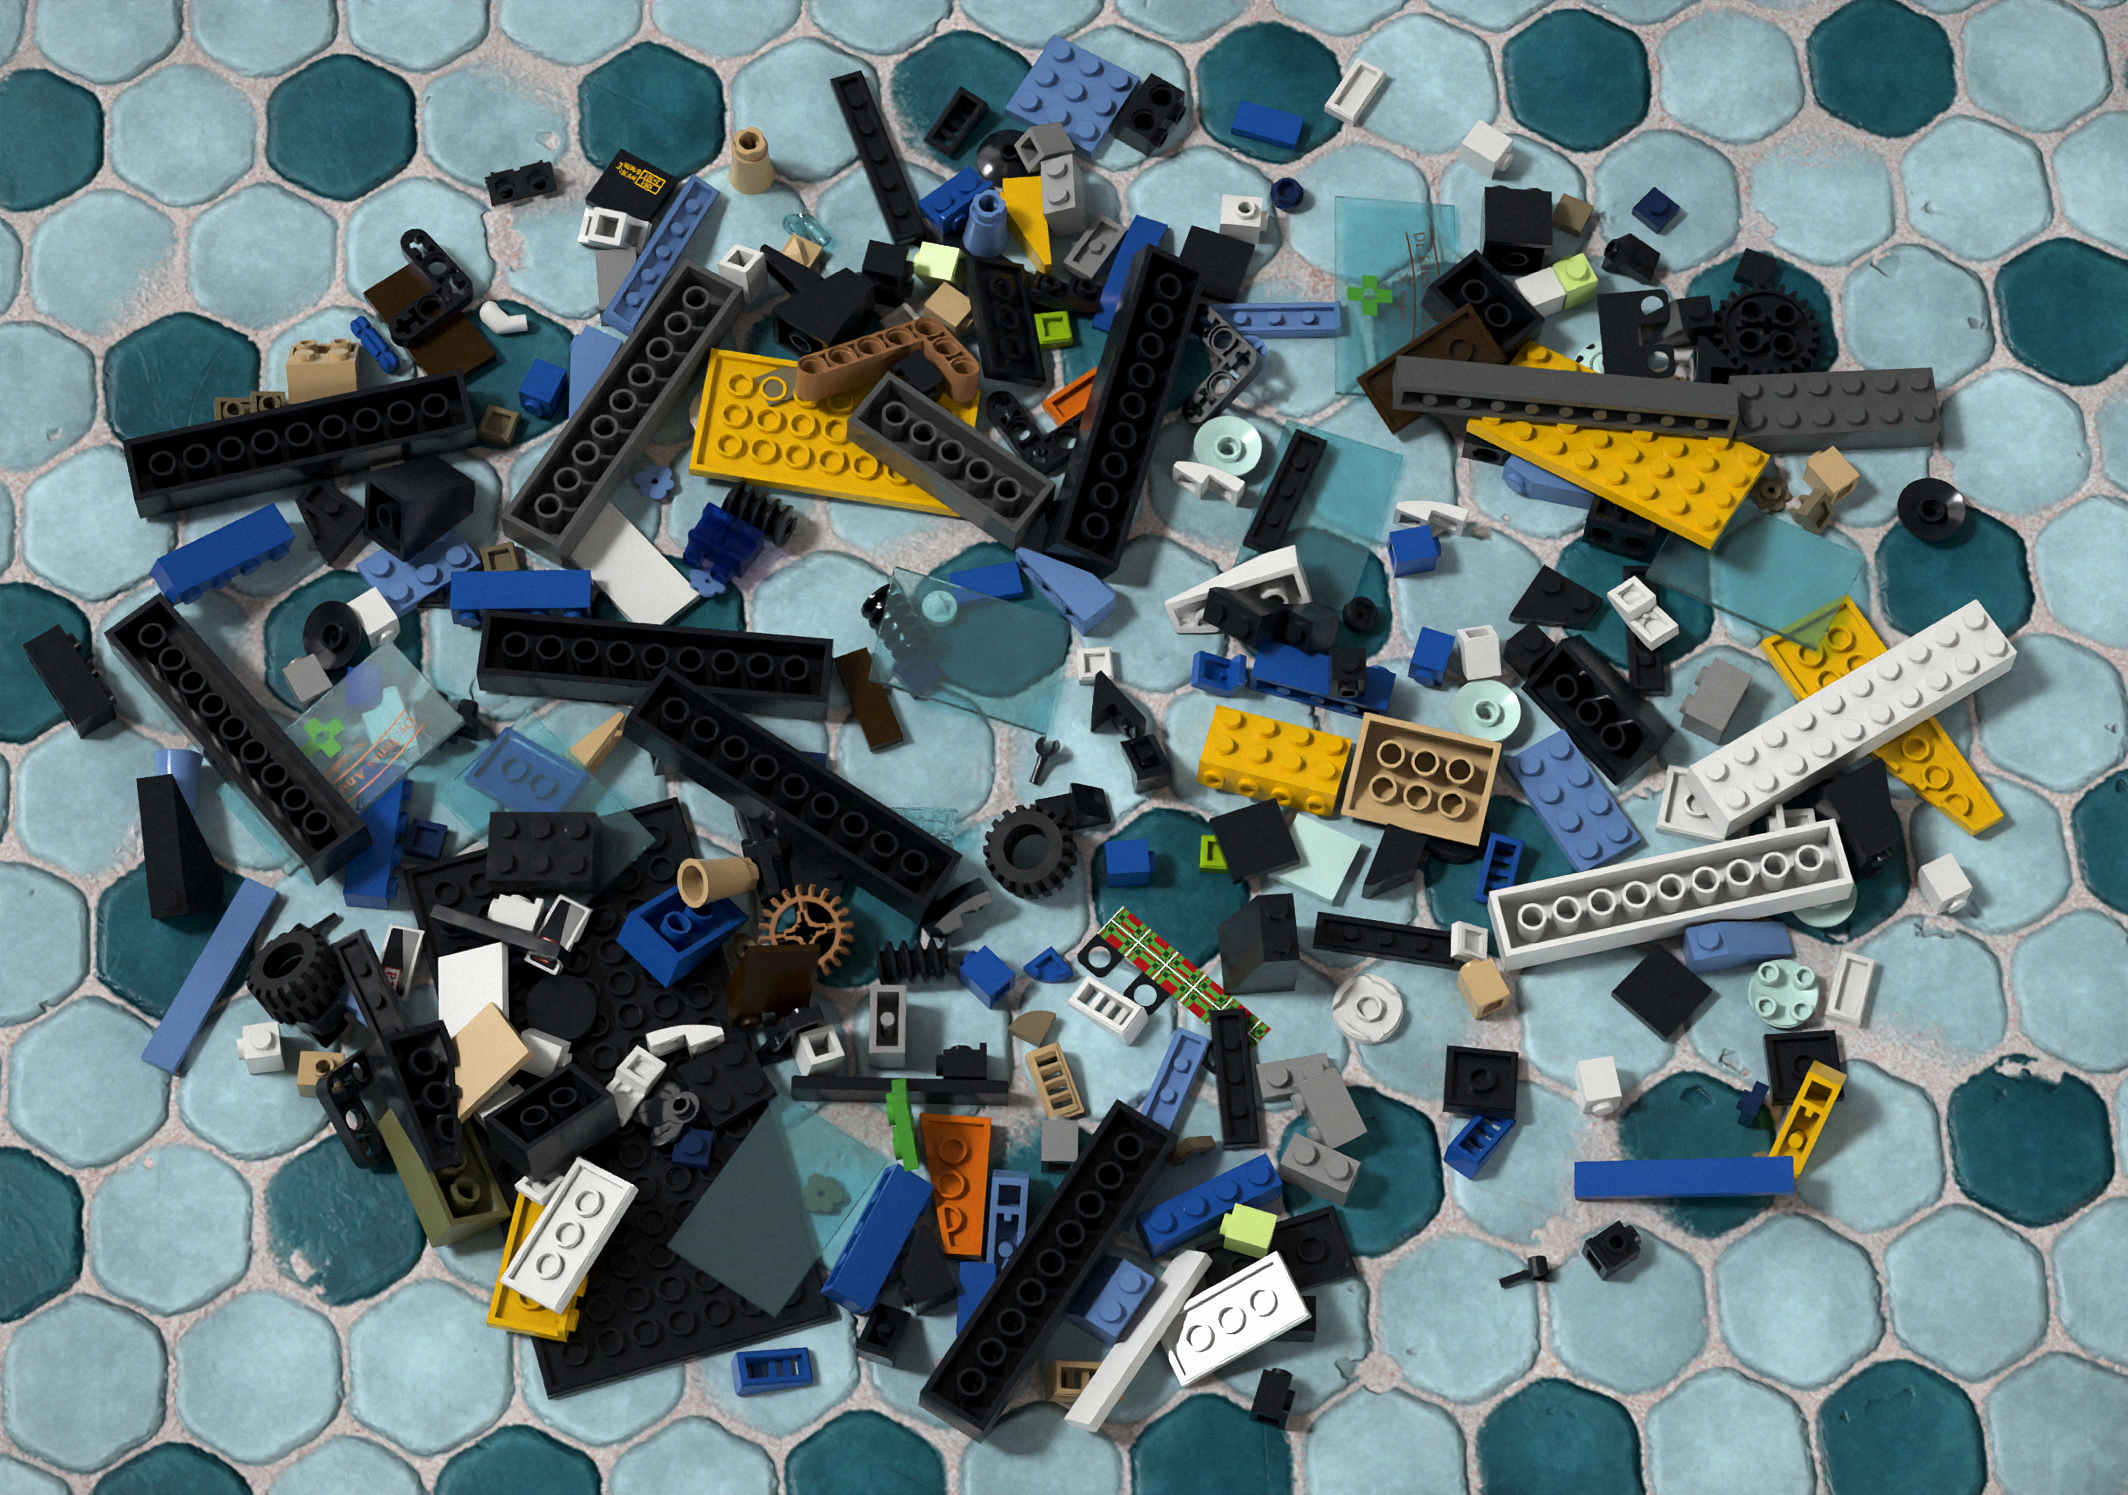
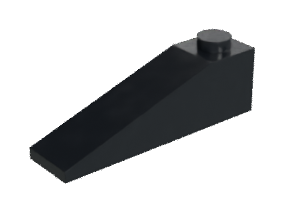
(177, 859)
(419, 1084)

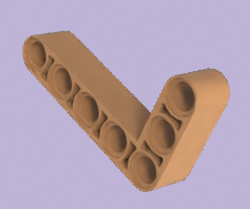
(873, 355)

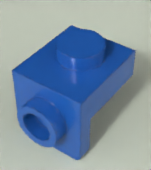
(1218, 674)

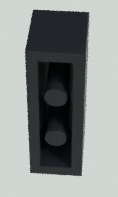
(71, 680)

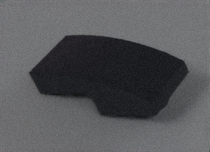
(1074, 296)
(945, 914)

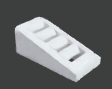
(1128, 1021)

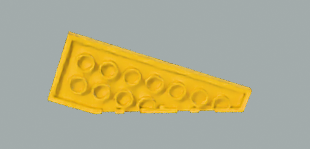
(1919, 757)

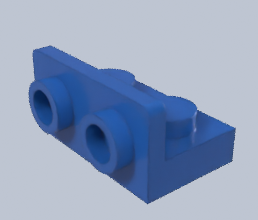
(950, 203)

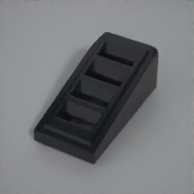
(961, 97)
(788, 272)

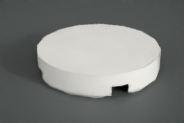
(1367, 1009)

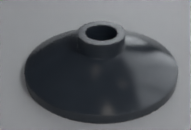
(995, 164)
(1931, 496)
(322, 633)

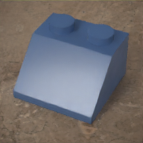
(1111, 1299)

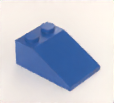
(676, 938)

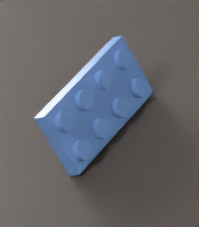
(1572, 802)

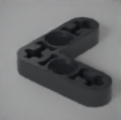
(440, 294)
(1231, 359)
(1043, 445)
(347, 1099)

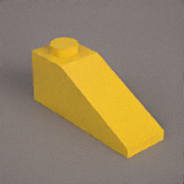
(1027, 220)
(1808, 1114)

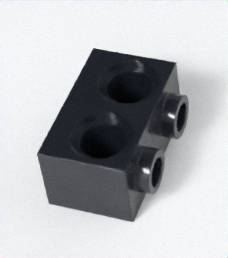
(1145, 113)
(890, 272)
(1619, 529)

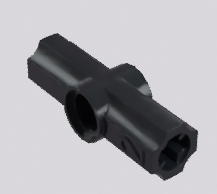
(764, 850)

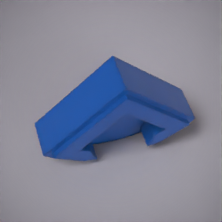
(1048, 968)

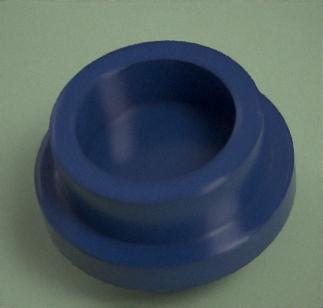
(1286, 194)

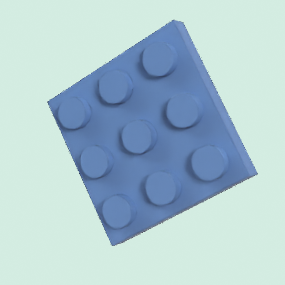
(1076, 90)

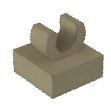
(1814, 512)

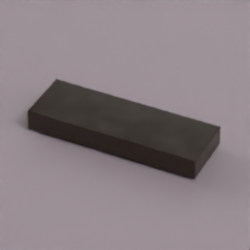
(868, 700)

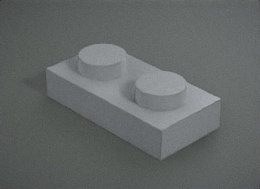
(1095, 248)
(1278, 1076)

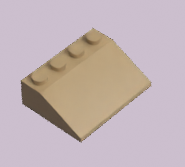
(1421, 779)

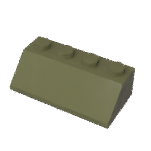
(451, 1201)

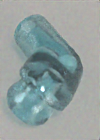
(806, 226)

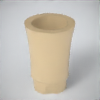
(750, 162)
(715, 879)

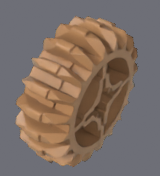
(802, 909)

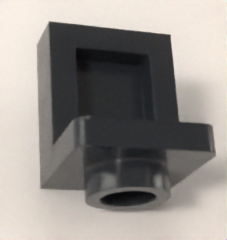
(1631, 257)

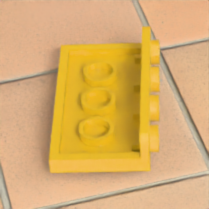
(1273, 760)
(516, 1312)

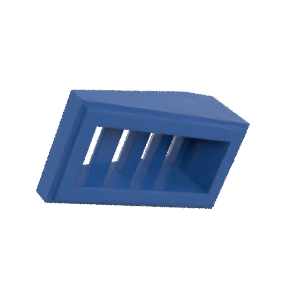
(1505, 843)
(1467, 1158)
(773, 1382)

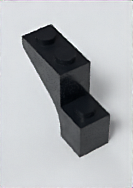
(1263, 621)

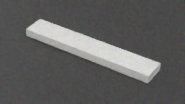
(1138, 1340)

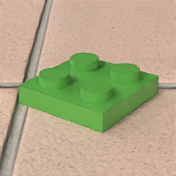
(900, 1114)

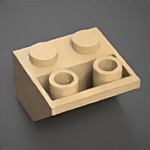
(322, 369)

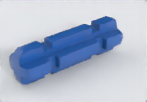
(375, 344)

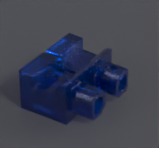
(724, 542)

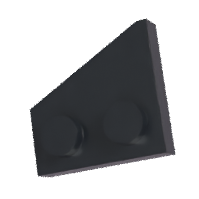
(330, 518)
(1556, 602)
(808, 871)
(783, 1039)

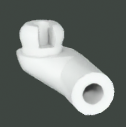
(501, 322)

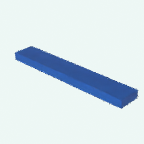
(1684, 1178)

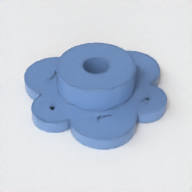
(652, 474)
(704, 583)

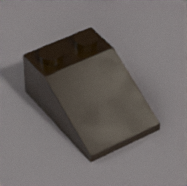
(771, 984)

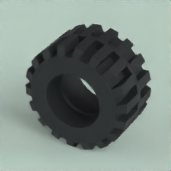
(1010, 832)
(295, 976)

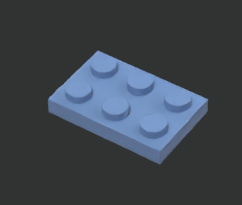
(422, 576)

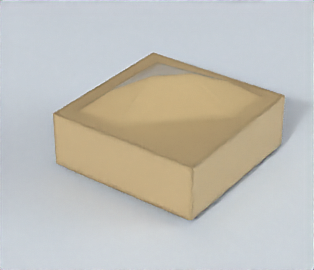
(803, 251)

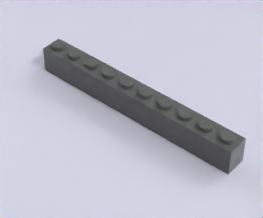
(1565, 397)

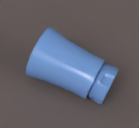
(987, 225)
(185, 767)

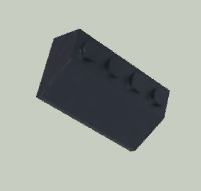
(1597, 709)

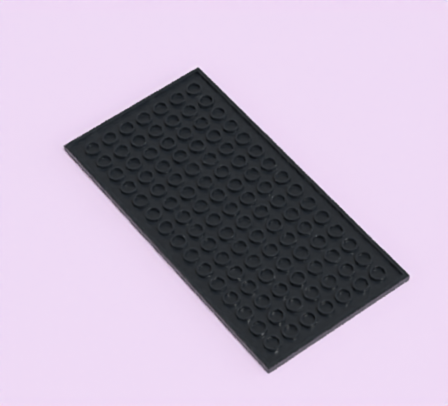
(640, 1297)

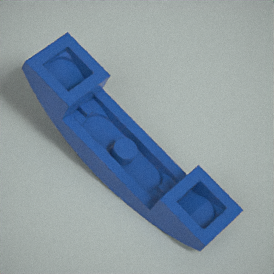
(1138, 235)

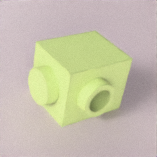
(939, 264)
(1576, 279)
(1248, 1231)

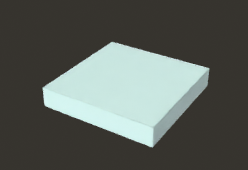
(1323, 859)

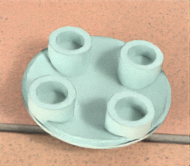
(1783, 993)

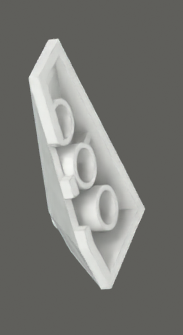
(1270, 576)

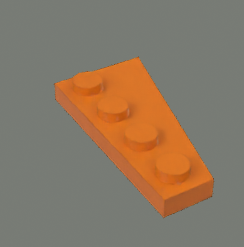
(958, 1170)

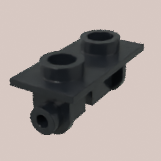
(520, 184)

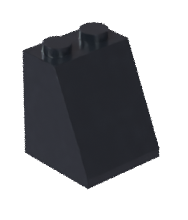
(1516, 229)
(825, 313)
(415, 504)
(1863, 818)
(1260, 946)

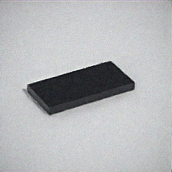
(1004, 321)
(1308, 1243)

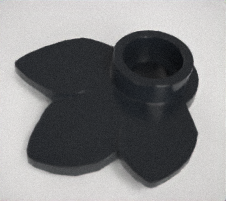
(664, 1113)

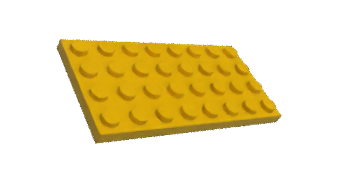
(798, 441)
(1665, 477)

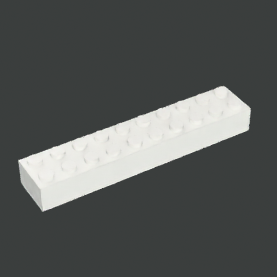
(1850, 718)
(1668, 894)

